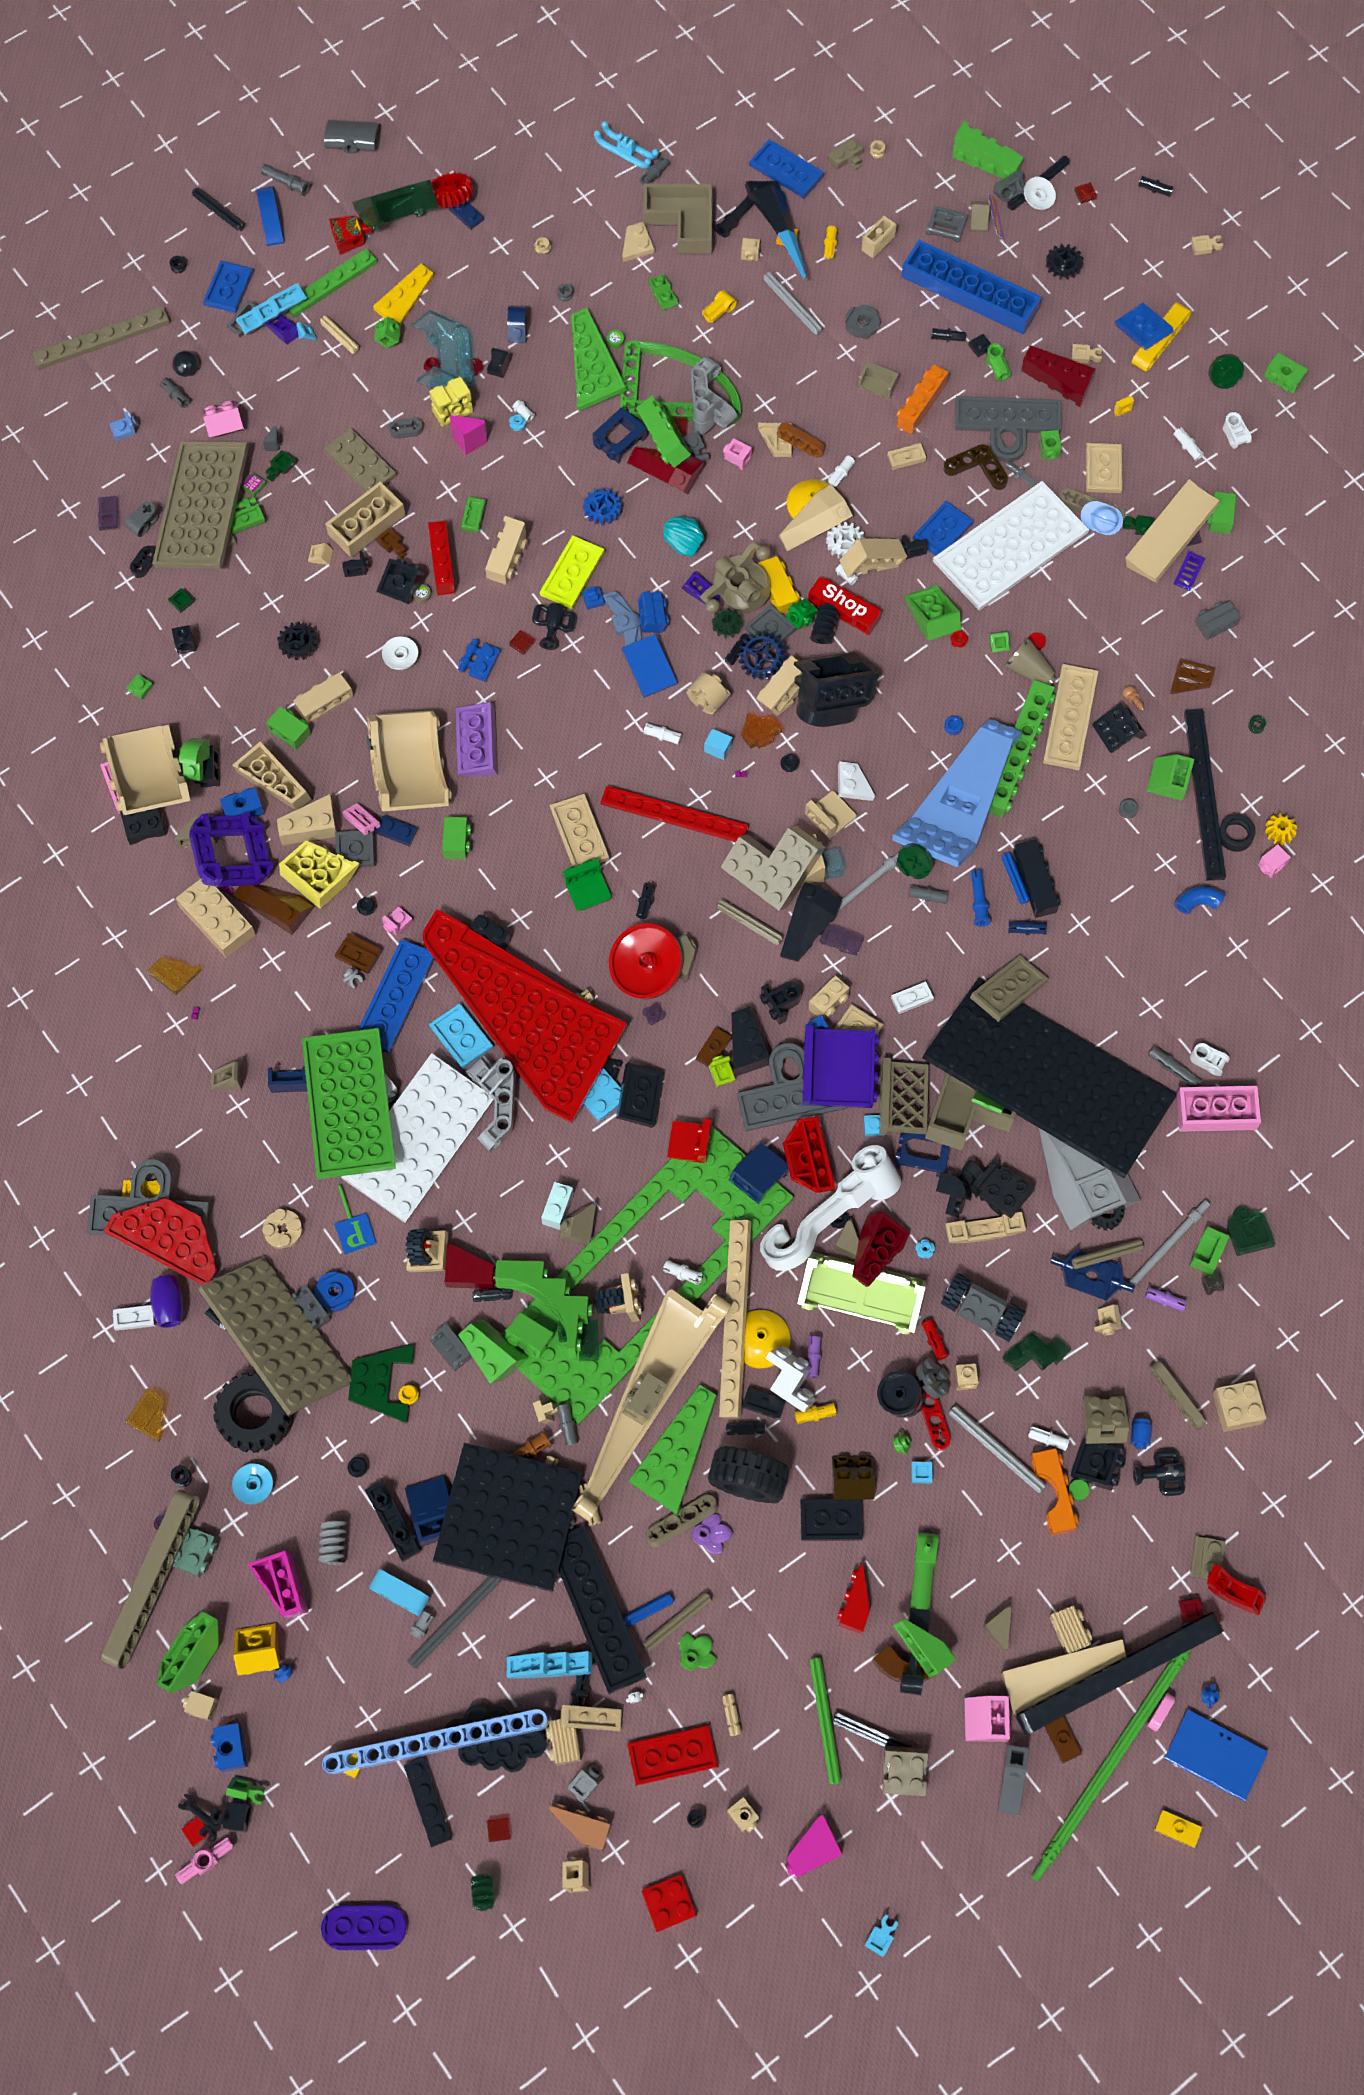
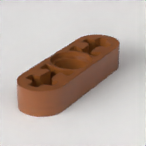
(791, 435)

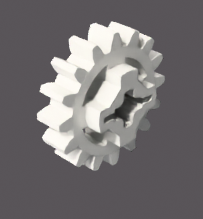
(845, 538)

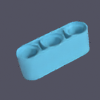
(399, 1592)

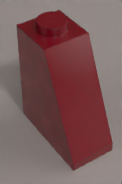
(467, 1270)

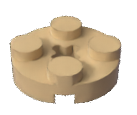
(280, 1218)

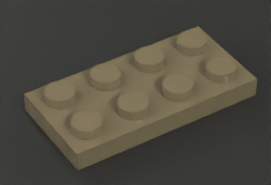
(359, 461)
(1009, 988)

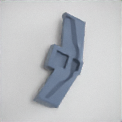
(625, 620)

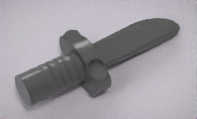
(1020, 473)

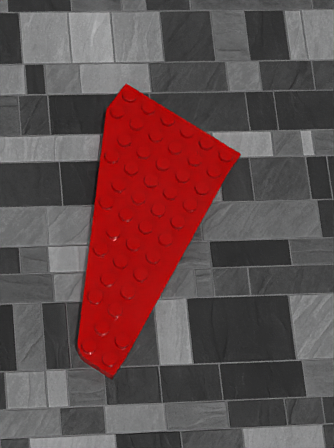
(540, 1026)

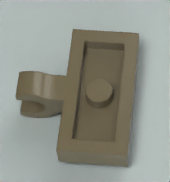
(846, 154)

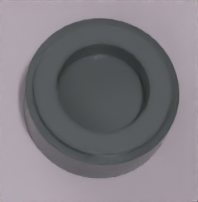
(1128, 808)

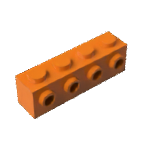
(922, 399)

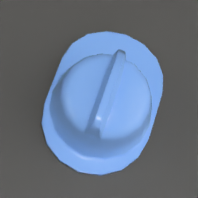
(1101, 518)

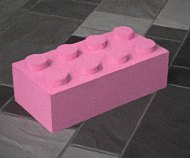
(1218, 1108)

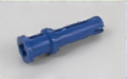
(980, 906)

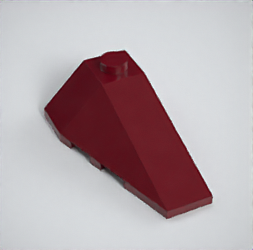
(680, 477)
(877, 1246)

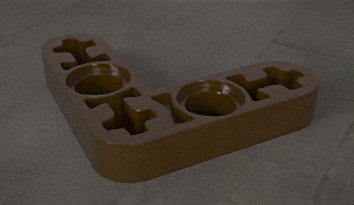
(982, 461)

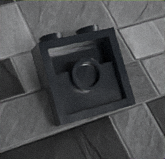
(400, 580)
(1099, 1464)

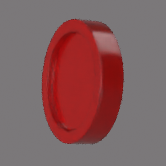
(1038, 640)

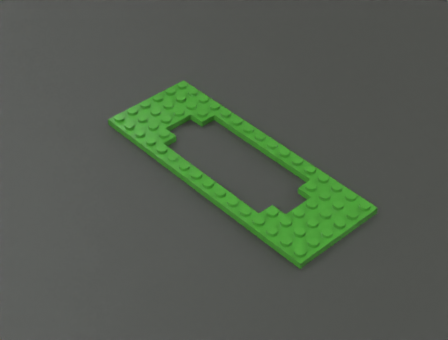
(589, 1382)

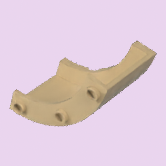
(407, 760)
(144, 770)

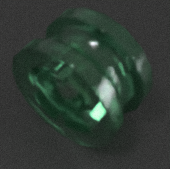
(1256, 730)

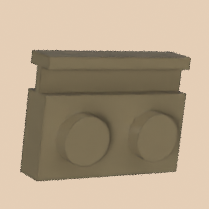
(1204, 1556)

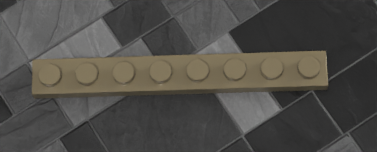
(100, 338)

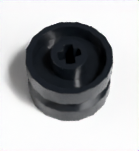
(913, 1394)

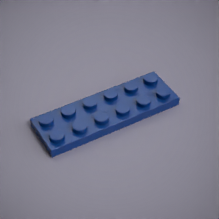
(397, 992)

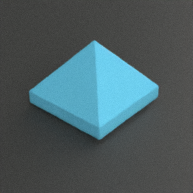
(305, 332)

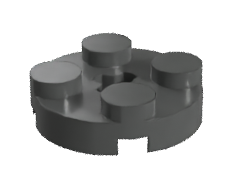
(866, 329)
(934, 1378)

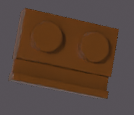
(358, 953)

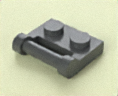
(949, 219)

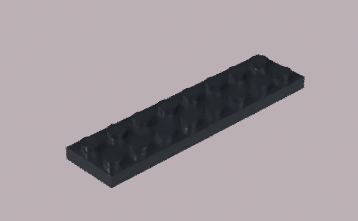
(598, 1613)

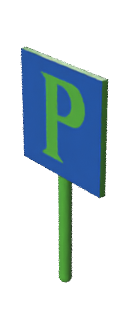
(354, 1232)

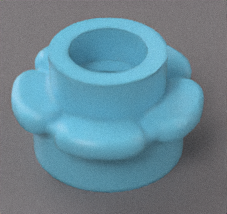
(517, 426)
(921, 1252)

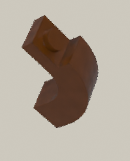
(893, 1666)

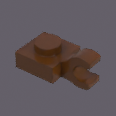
(391, 541)

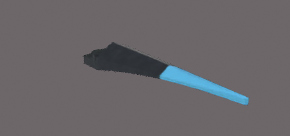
(773, 205)

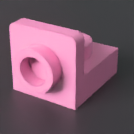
(396, 921)

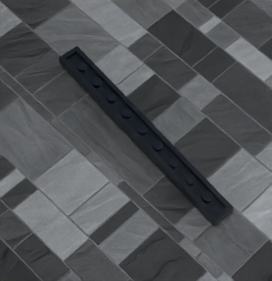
(1204, 795)

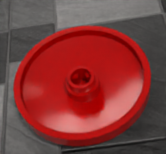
(645, 961)

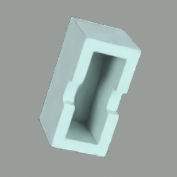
(557, 1205)

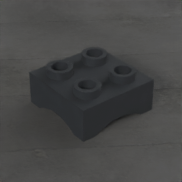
(143, 825)

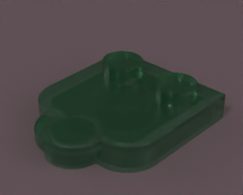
(1249, 1231)

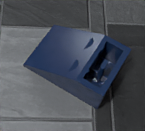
(428, 1508)

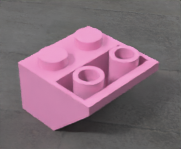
(222, 418)
(987, 1719)

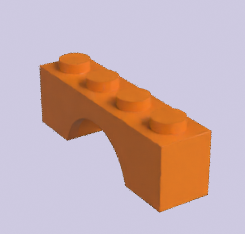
(1048, 1467)

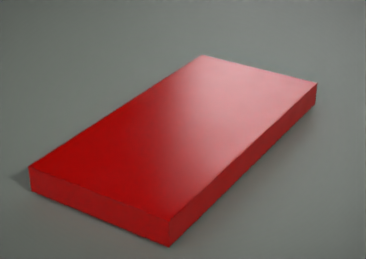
(672, 1755)

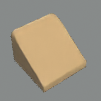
(320, 554)

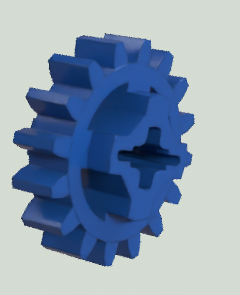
(602, 506)

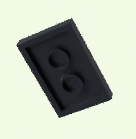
(639, 1095)
(831, 1520)

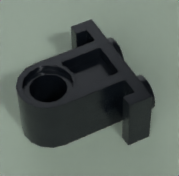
(779, 1001)

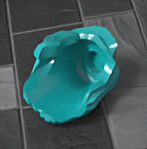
(683, 535)

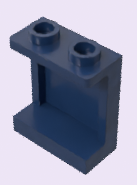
(759, 1172)

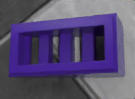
(283, 329)
(1195, 559)
(693, 590)

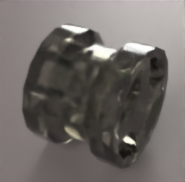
(1212, 1283)

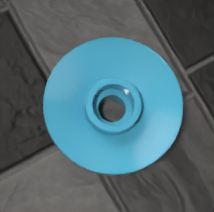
(247, 1475)

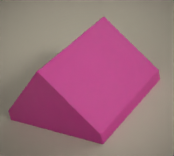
(468, 432)

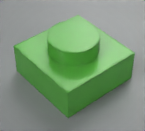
(139, 686)

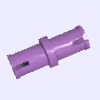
(1165, 1299)
(813, 1355)

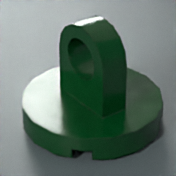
(1226, 371)
(915, 861)

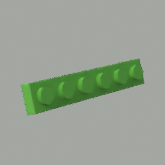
(334, 280)

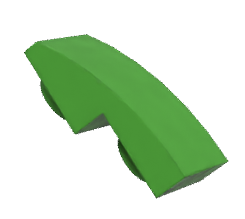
(663, 292)

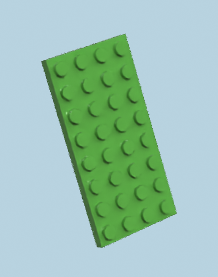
(348, 1104)

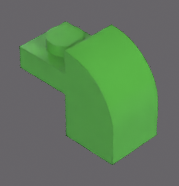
(192, 756)

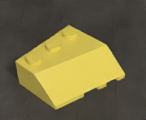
(317, 872)

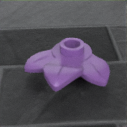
(715, 1534)

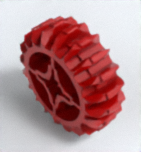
(452, 189)

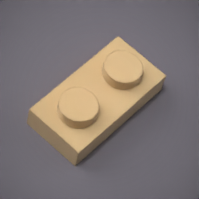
(906, 456)

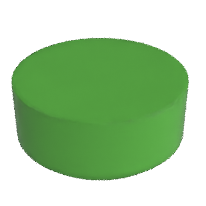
(1079, 1490)

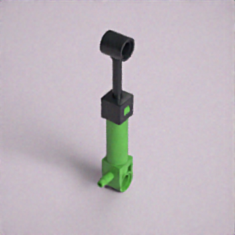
(920, 1603)

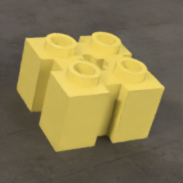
(451, 400)

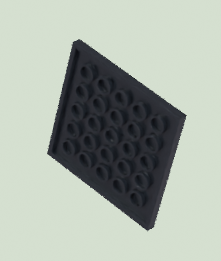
(507, 1517)

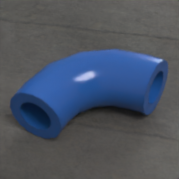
(1199, 896)

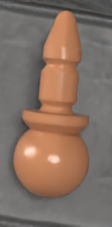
(1132, 696)

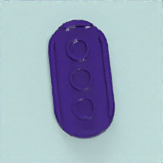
(364, 1927)

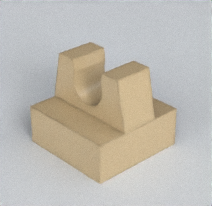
(545, 1411)

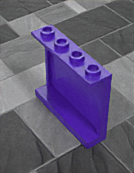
(840, 1068)

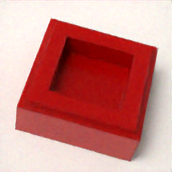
(192, 1831)

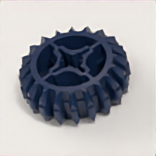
(748, 649)

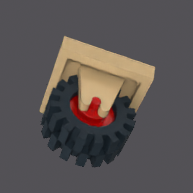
(426, 1250)
(620, 1299)

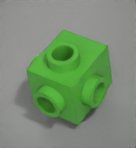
(387, 332)

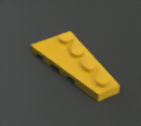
(404, 295)

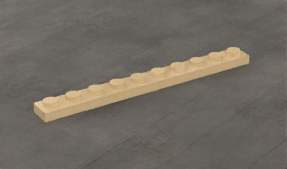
(735, 1319)

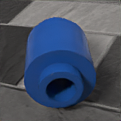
(1141, 1433)

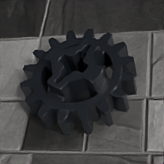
(1056, 264)
(296, 644)

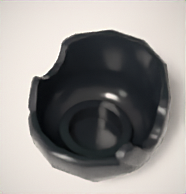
(185, 363)

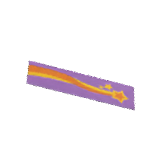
(996, 219)

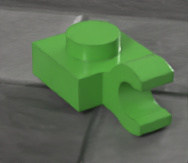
(243, 1789)

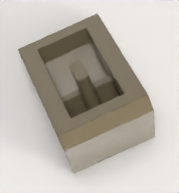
(979, 216)
(227, 1077)
(848, 1241)
(999, 1629)

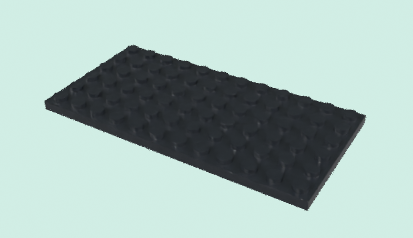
(1053, 1081)

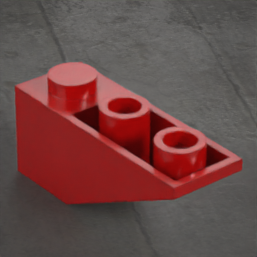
(857, 1606)

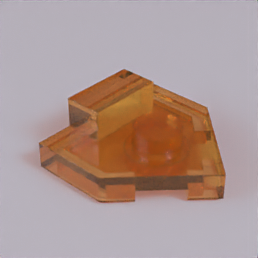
(760, 730)

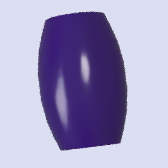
(166, 1301)

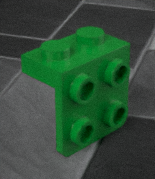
(586, 885)

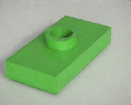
(473, 514)

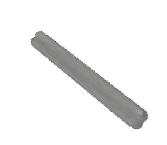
(792, 303)

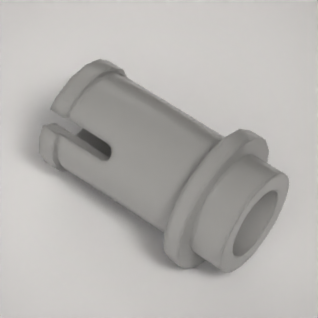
(421, 1625)

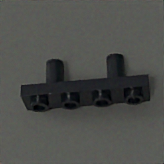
(392, 1521)

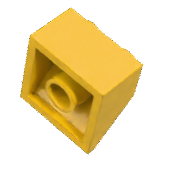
(256, 1649)

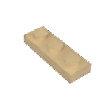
(590, 1718)

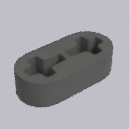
(405, 428)

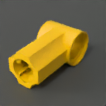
(722, 303)

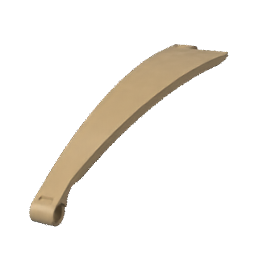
(667, 1354)

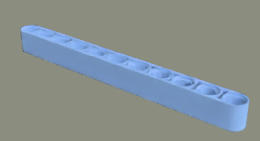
(425, 1742)

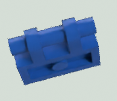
(484, 662)

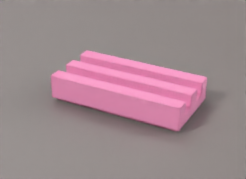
(358, 821)

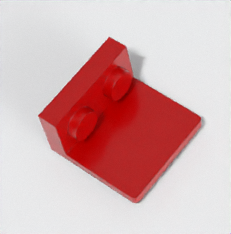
(689, 1141)

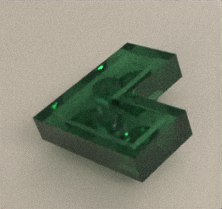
(589, 1339)
(1030, 1349)

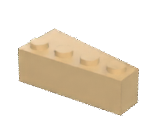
(267, 773)

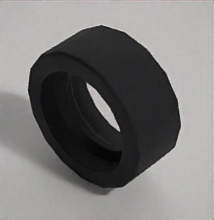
(1246, 823)

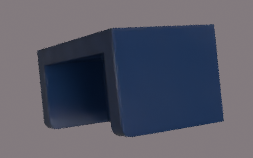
(287, 1081)

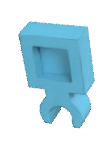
(880, 1939)

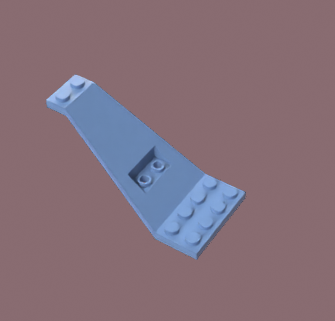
(959, 804)

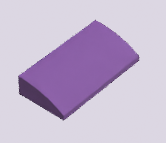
(476, 740)

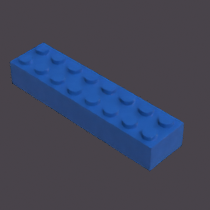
(971, 286)

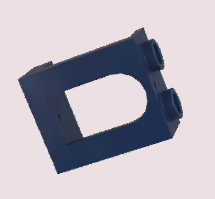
(614, 451)
(921, 1163)

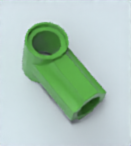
(998, 363)

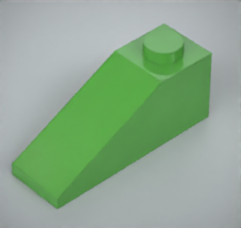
(927, 1649)

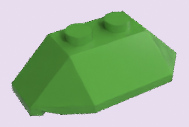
(189, 1653)

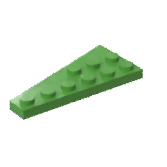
(594, 368)
(672, 1459)

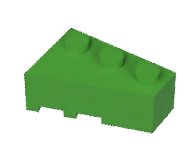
(491, 1351)

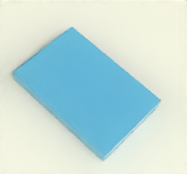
(461, 1036)

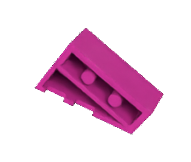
(281, 1582)

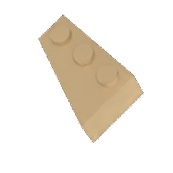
(872, 554)

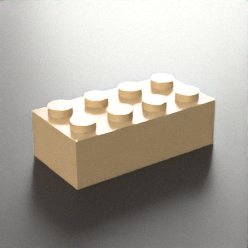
(365, 519)
(215, 917)

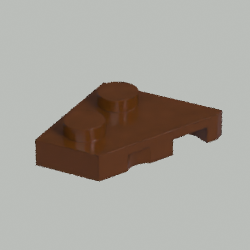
(1191, 677)

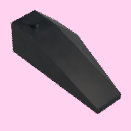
(810, 916)

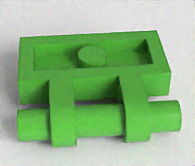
(247, 517)

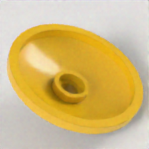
(801, 494)
(775, 1333)

